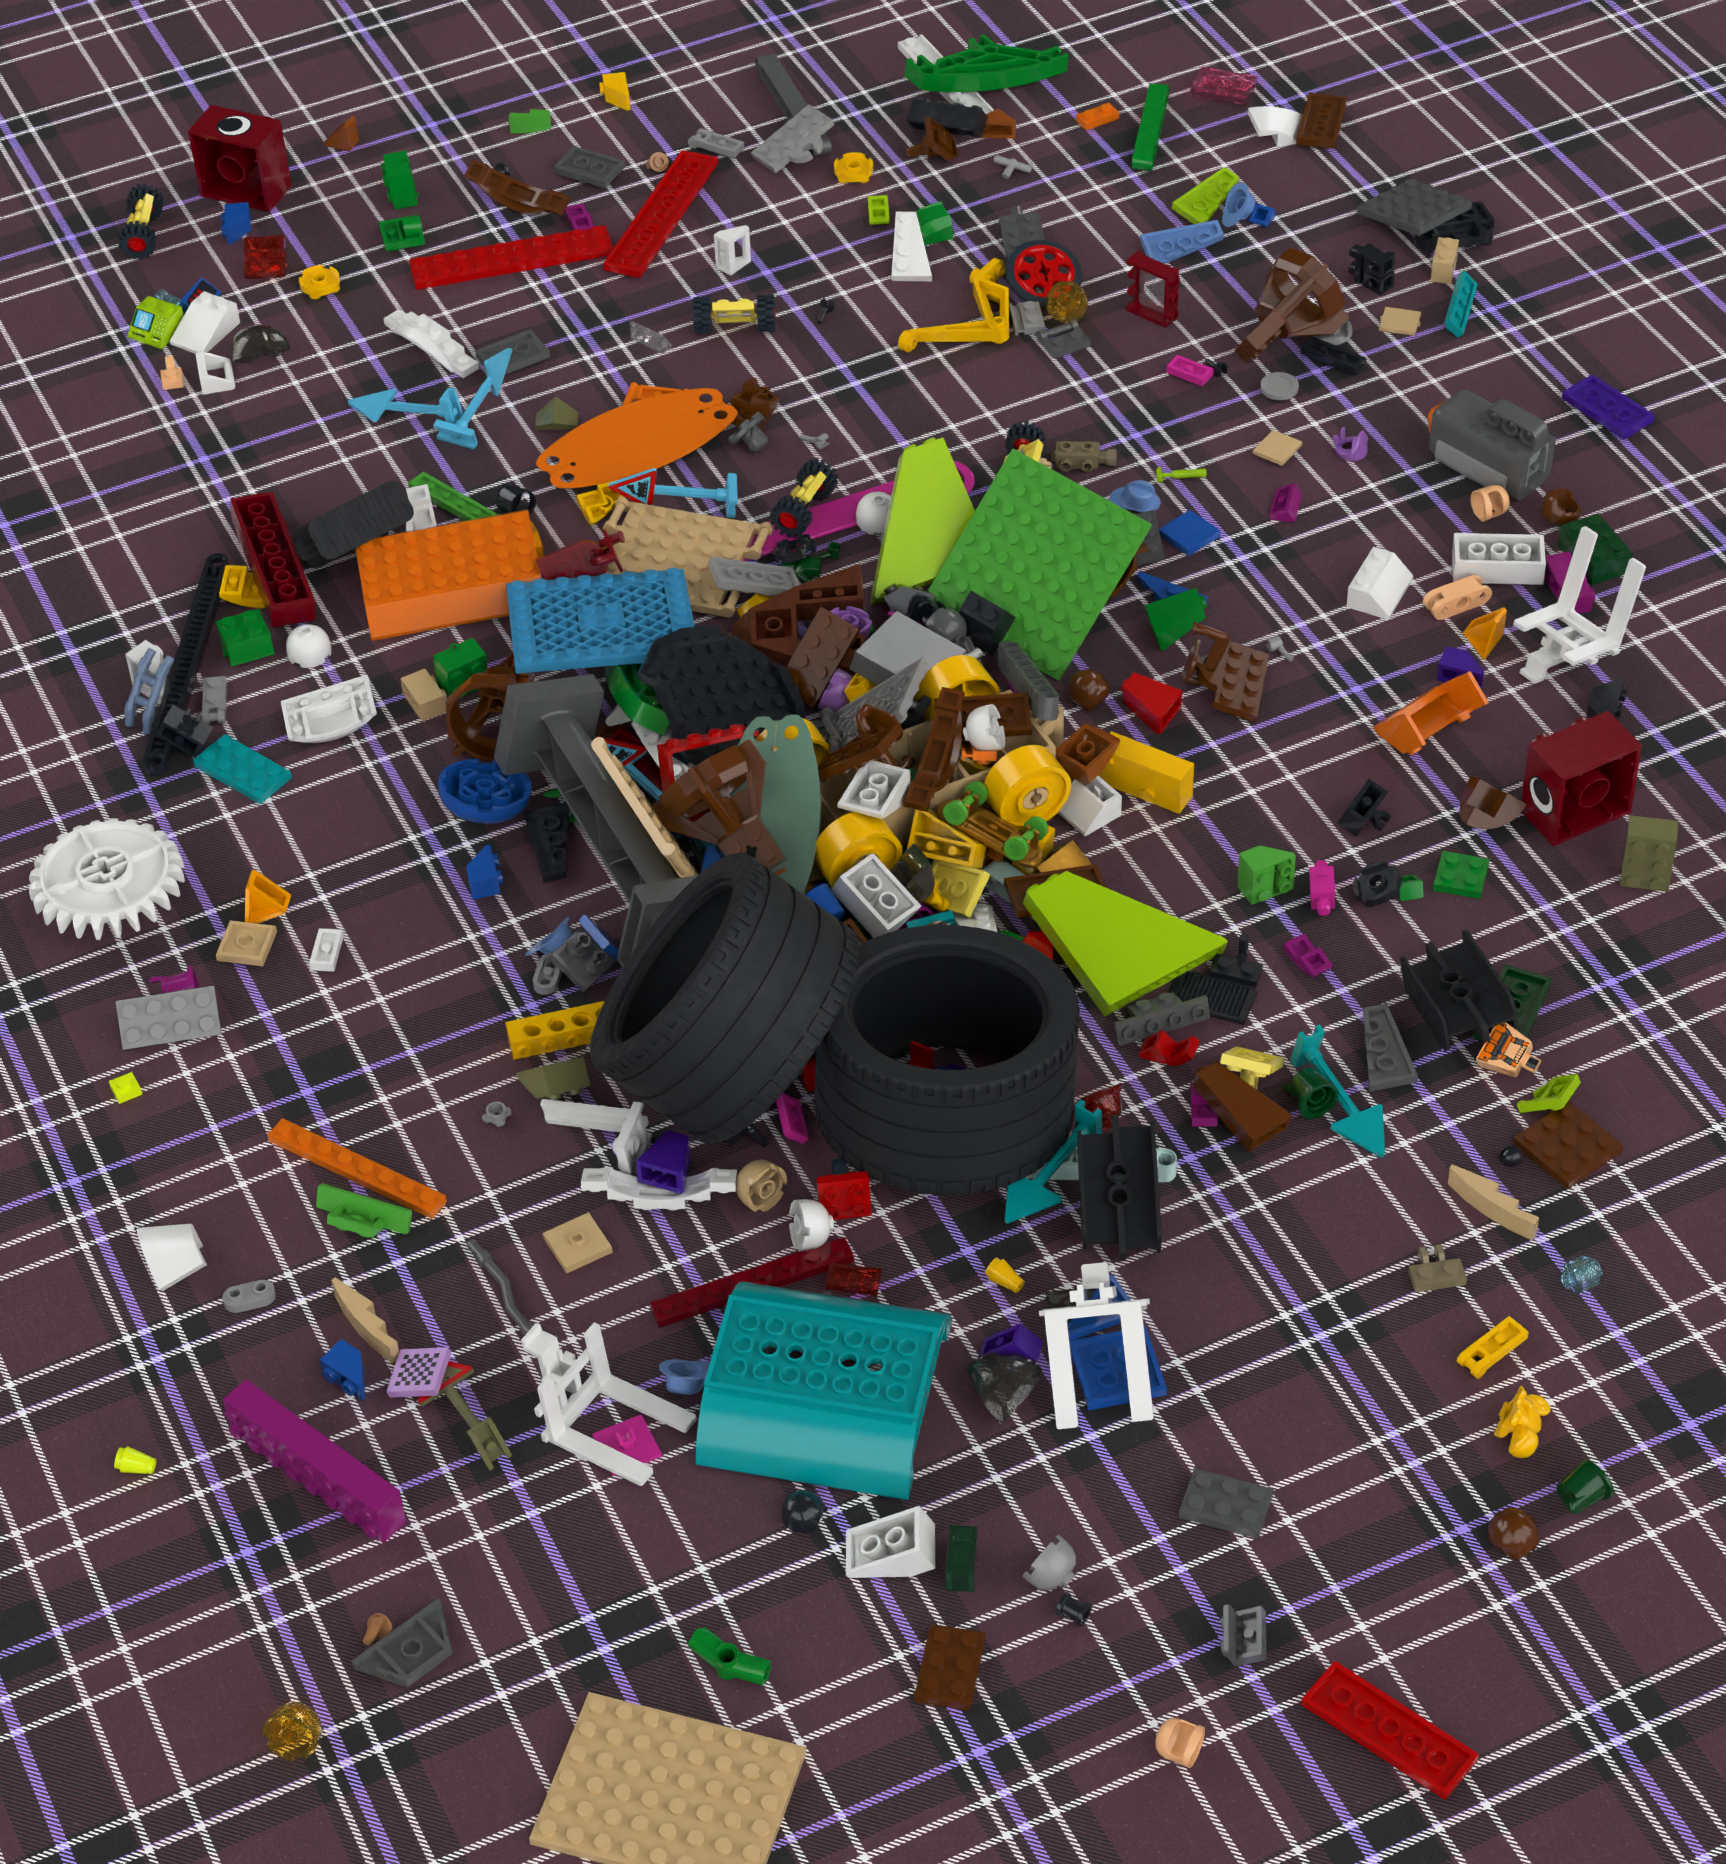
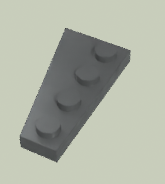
(1385, 1051)

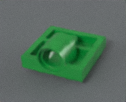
(402, 233)

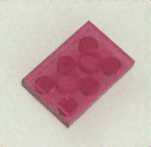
(1224, 85)

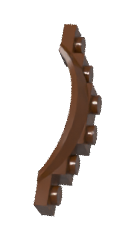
(515, 194)
(940, 752)

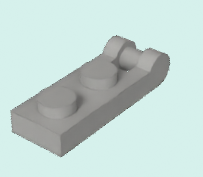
(716, 143)
(214, 699)

